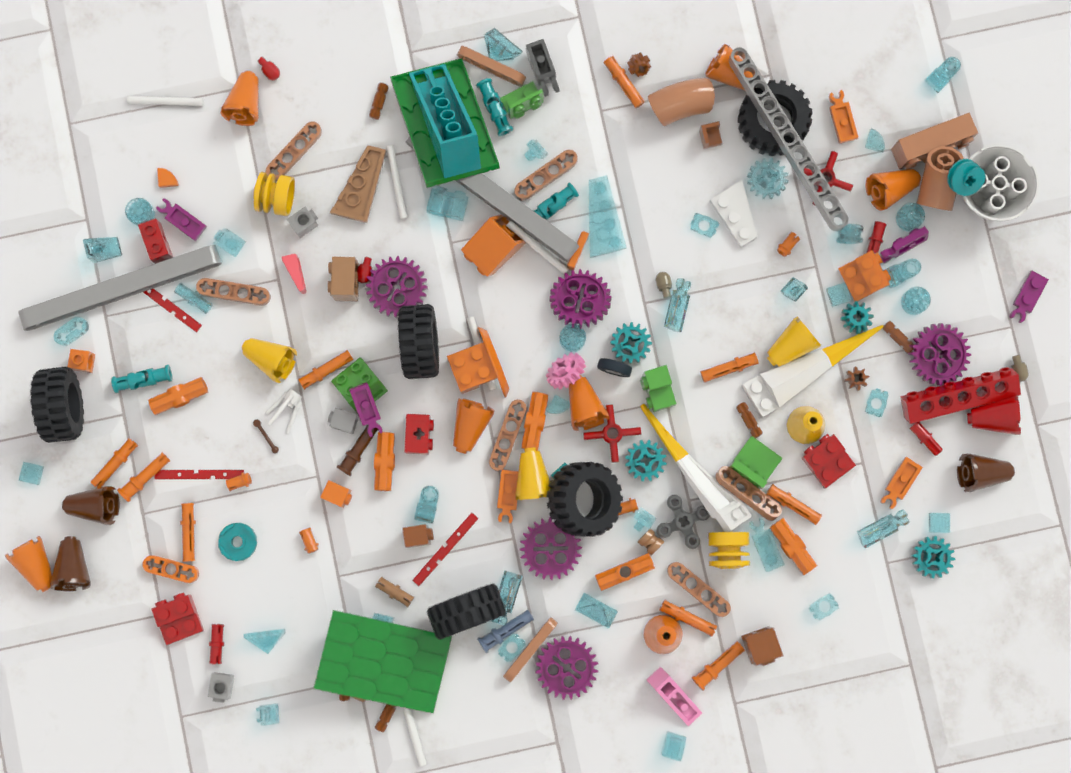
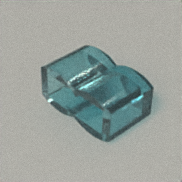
(447, 204)

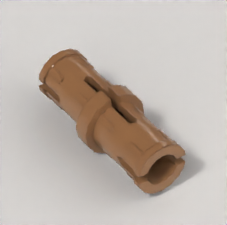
(394, 592)

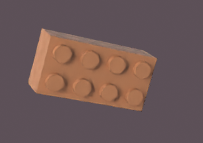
(952, 133)

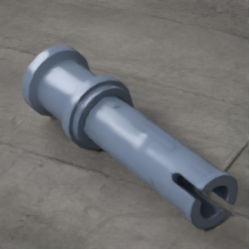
(497, 635)

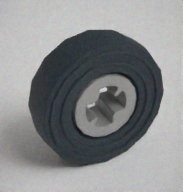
(614, 367)

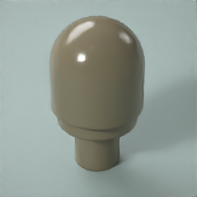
(664, 283)
(1020, 368)

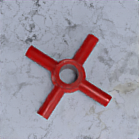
(828, 171)
(613, 442)

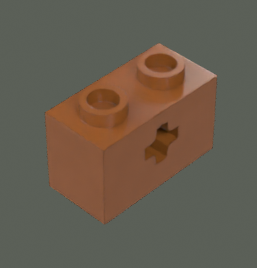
(417, 535)

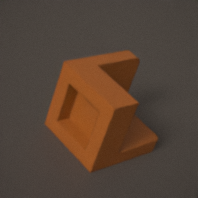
(710, 135)

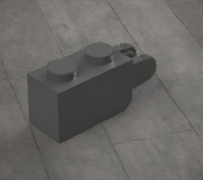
(542, 65)

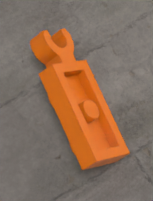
(842, 119)
(901, 481)
(507, 494)

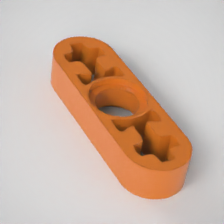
(155, 570)

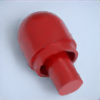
(269, 69)
(364, 270)

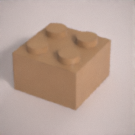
(344, 279)

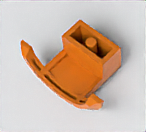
(477, 366)

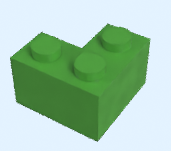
(658, 387)

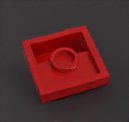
(828, 460)
(177, 618)

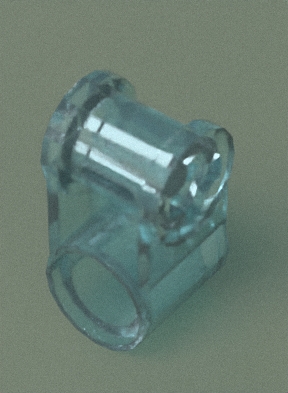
(941, 76)
(900, 274)
(427, 508)

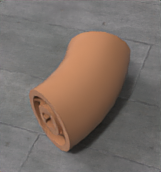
(682, 100)
(934, 187)

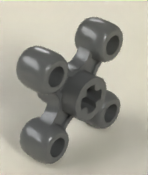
(675, 525)

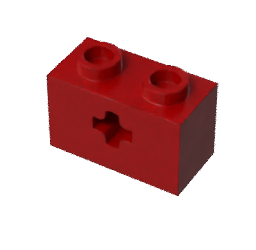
(155, 241)
(413, 424)

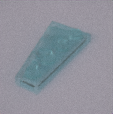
(604, 223)

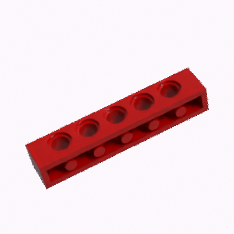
(1008, 388)

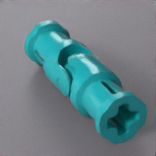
(495, 107)
(556, 202)
(139, 379)

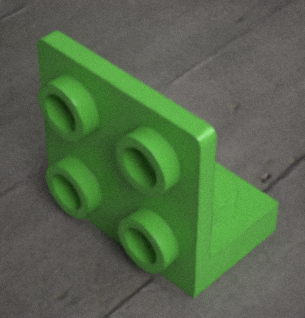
(522, 100)
(356, 375)
(756, 462)

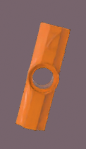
(178, 396)
(535, 420)
(384, 461)
(793, 546)
(637, 567)

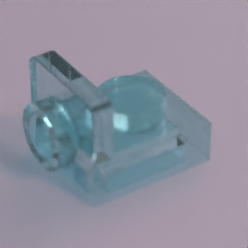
(229, 241)

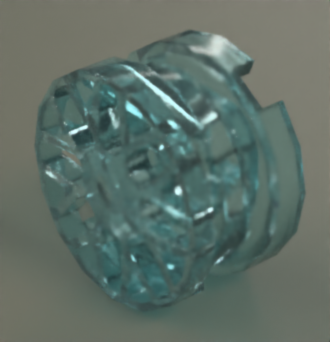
(139, 211)
(910, 216)
(850, 234)
(915, 300)
(572, 338)

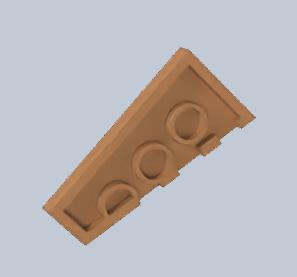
(359, 192)

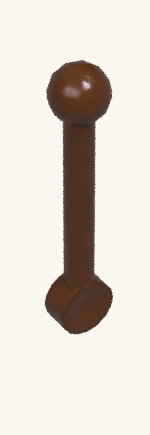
(257, 423)

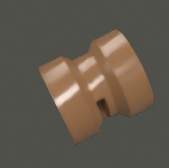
(650, 541)

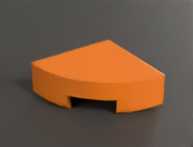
(166, 178)

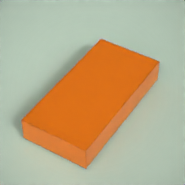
(581, 242)

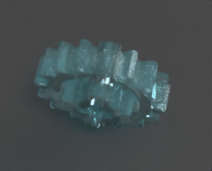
(775, 177)

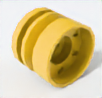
(270, 193)
(728, 549)

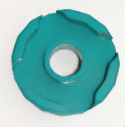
(226, 541)

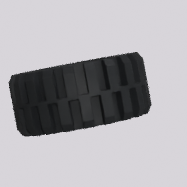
(787, 97)
(418, 341)
(57, 404)
(605, 499)
(466, 611)

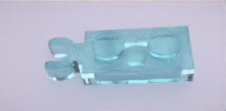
(678, 306)
(882, 528)
(766, 547)
(508, 590)

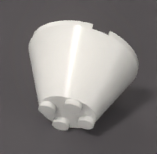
(1008, 185)

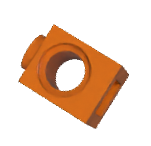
(81, 360)
(336, 494)

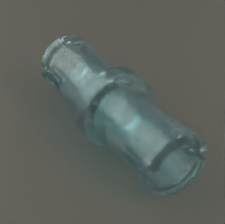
(193, 298)

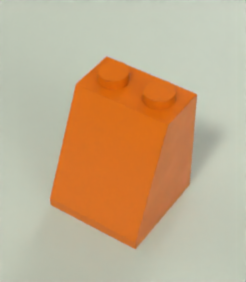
(492, 245)

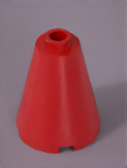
(997, 416)

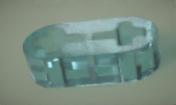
(73, 335)

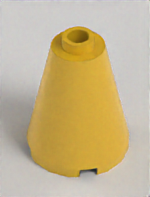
(792, 344)
(270, 358)
(805, 425)
(532, 476)

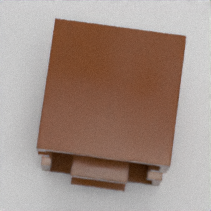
(762, 646)

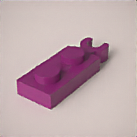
(182, 220)
(905, 244)
(1029, 295)
(366, 407)

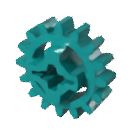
(642, 338)
(643, 452)
(927, 551)

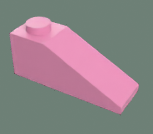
(674, 696)

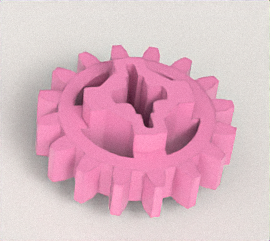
(565, 370)

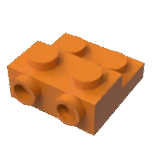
(865, 275)

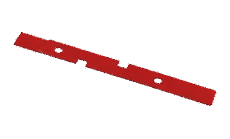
(169, 306)
(202, 474)
(443, 551)

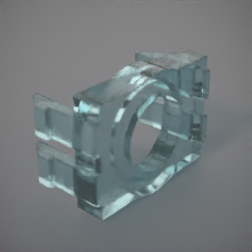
(695, 225)
(880, 395)
(814, 607)
(510, 656)

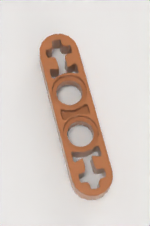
(491, 66)
(291, 149)
(548, 177)
(233, 291)
(505, 434)
(750, 490)
(700, 587)
(530, 649)

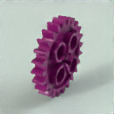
(382, 278)
(597, 302)
(951, 341)
(551, 567)
(555, 682)

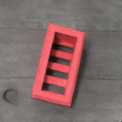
(294, 268)

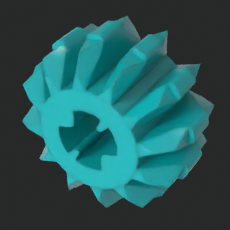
(863, 313)

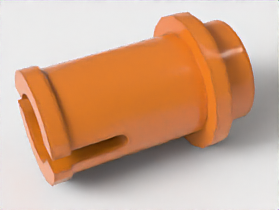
(786, 247)
(239, 481)
(628, 506)
(309, 541)

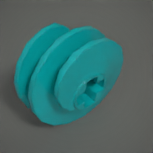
(965, 177)

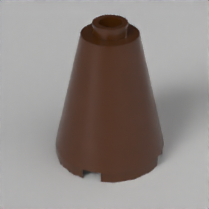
(982, 472)
(93, 505)
(70, 567)

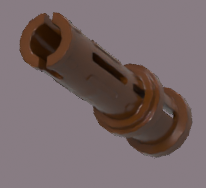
(353, 456)

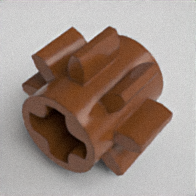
(639, 64)
(851, 378)

